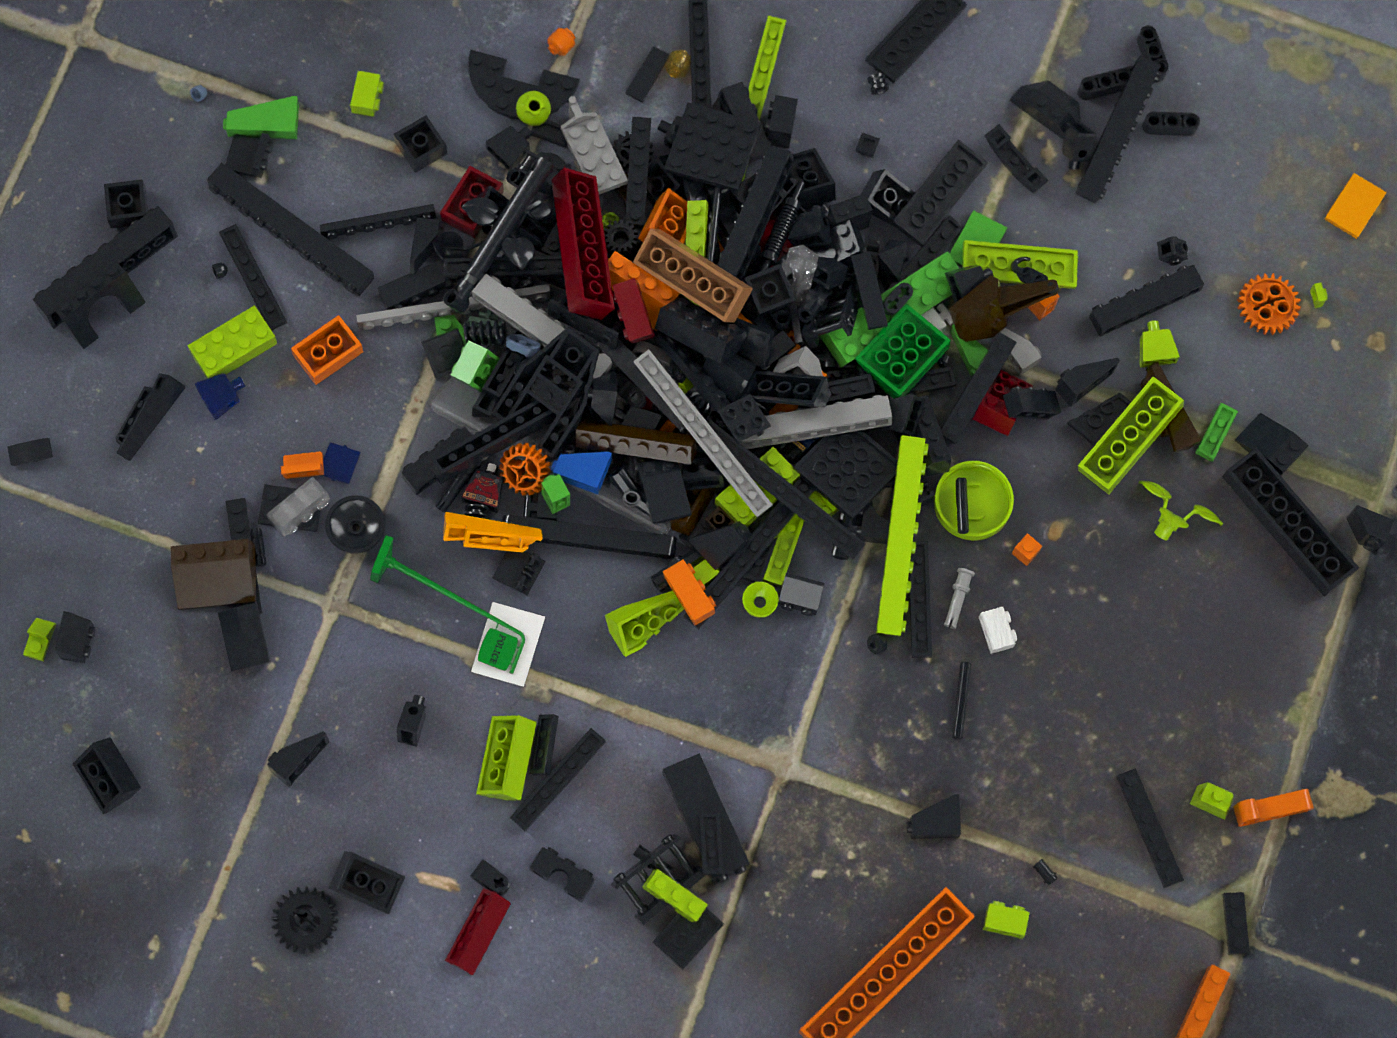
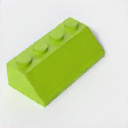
(506, 757)

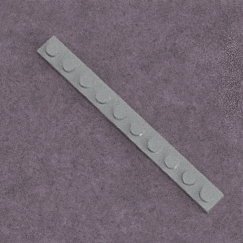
(427, 311)
(703, 433)

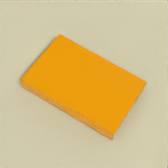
(1355, 205)

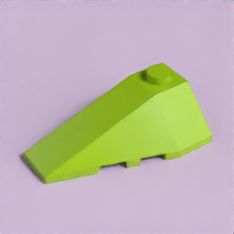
(638, 621)

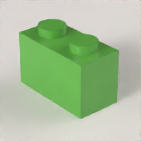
(555, 493)

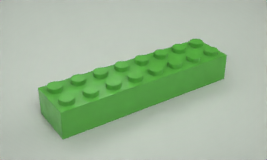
(929, 289)

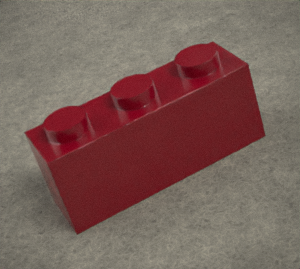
(632, 311)

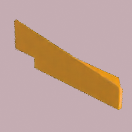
(489, 533)

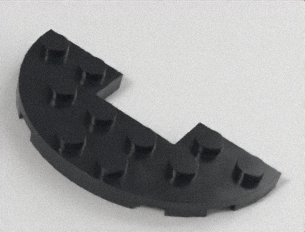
(503, 93)

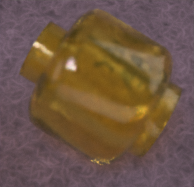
(678, 64)

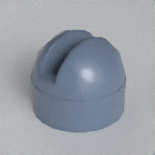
(198, 93)

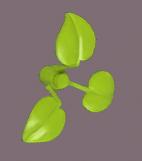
(1168, 520)

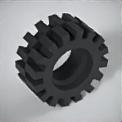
(618, 228)

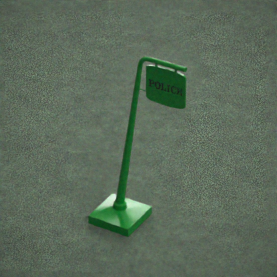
(496, 647)

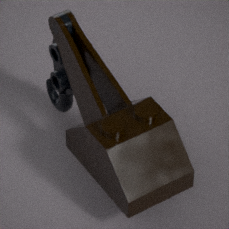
(987, 307)

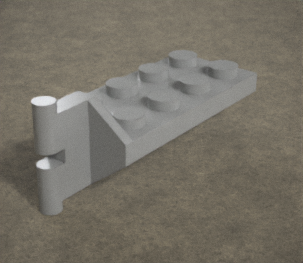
(592, 148)

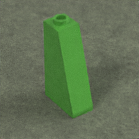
(274, 118)

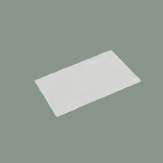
(526, 622)

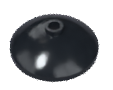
(353, 512)

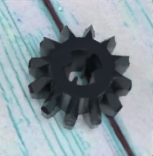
(700, 402)

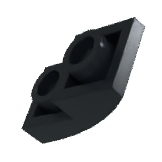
(30, 451)

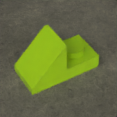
(39, 639)

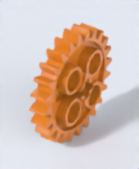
(1276, 318)

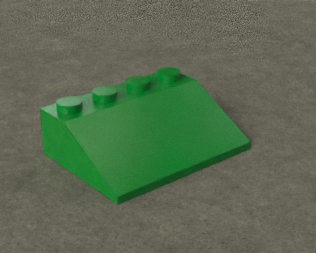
(903, 352)

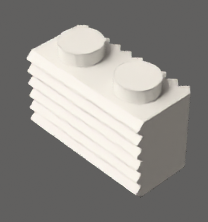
(997, 629)

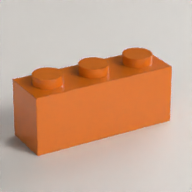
(689, 591)

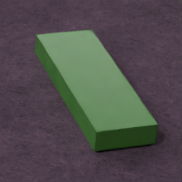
(1216, 432)

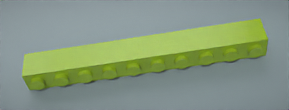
(900, 536)

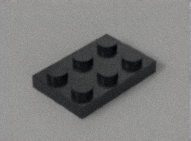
(274, 496)
(685, 939)

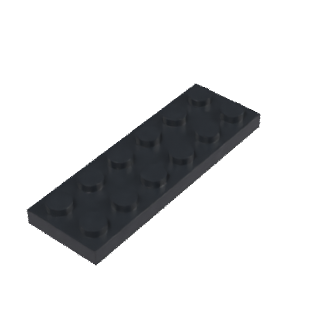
(913, 36)
(939, 193)

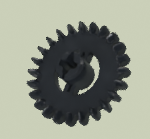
(288, 909)

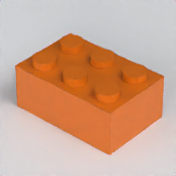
(668, 215)
(327, 350)

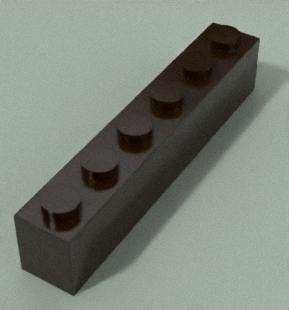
(636, 441)

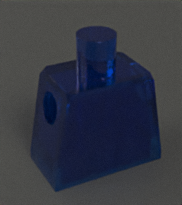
(219, 393)

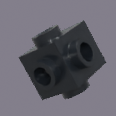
(1172, 250)

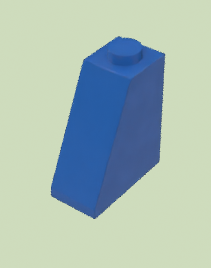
(583, 469)

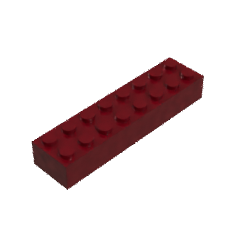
(582, 244)

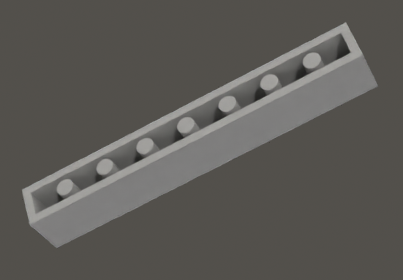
(525, 317)
(822, 421)

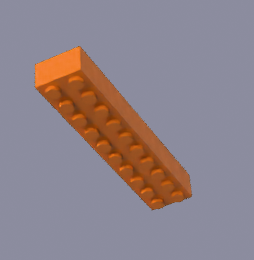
(890, 969)

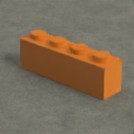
(1204, 1003)

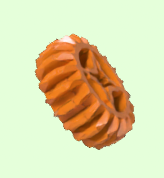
(515, 473)

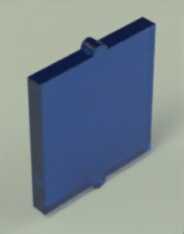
(340, 462)

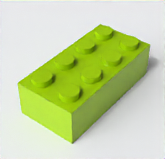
(232, 343)
(734, 505)

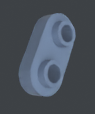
(522, 345)

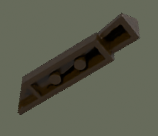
(1180, 429)

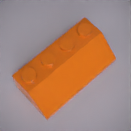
(654, 292)

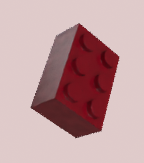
(468, 188)

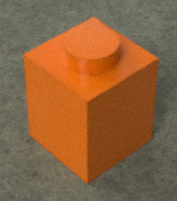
(1027, 549)

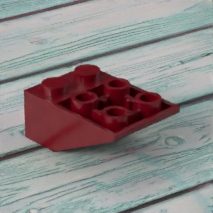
(992, 409)

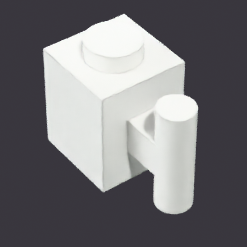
(938, 319)

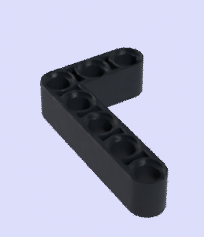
(1112, 77)

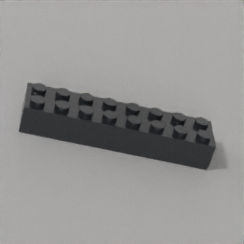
(127, 249)
(1290, 522)

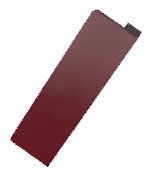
(478, 931)

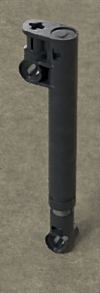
(527, 180)

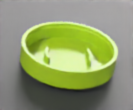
(988, 499)

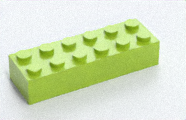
(1131, 435)

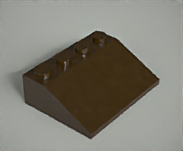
(214, 573)

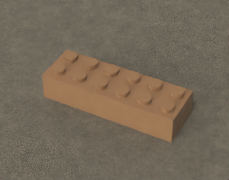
(692, 275)

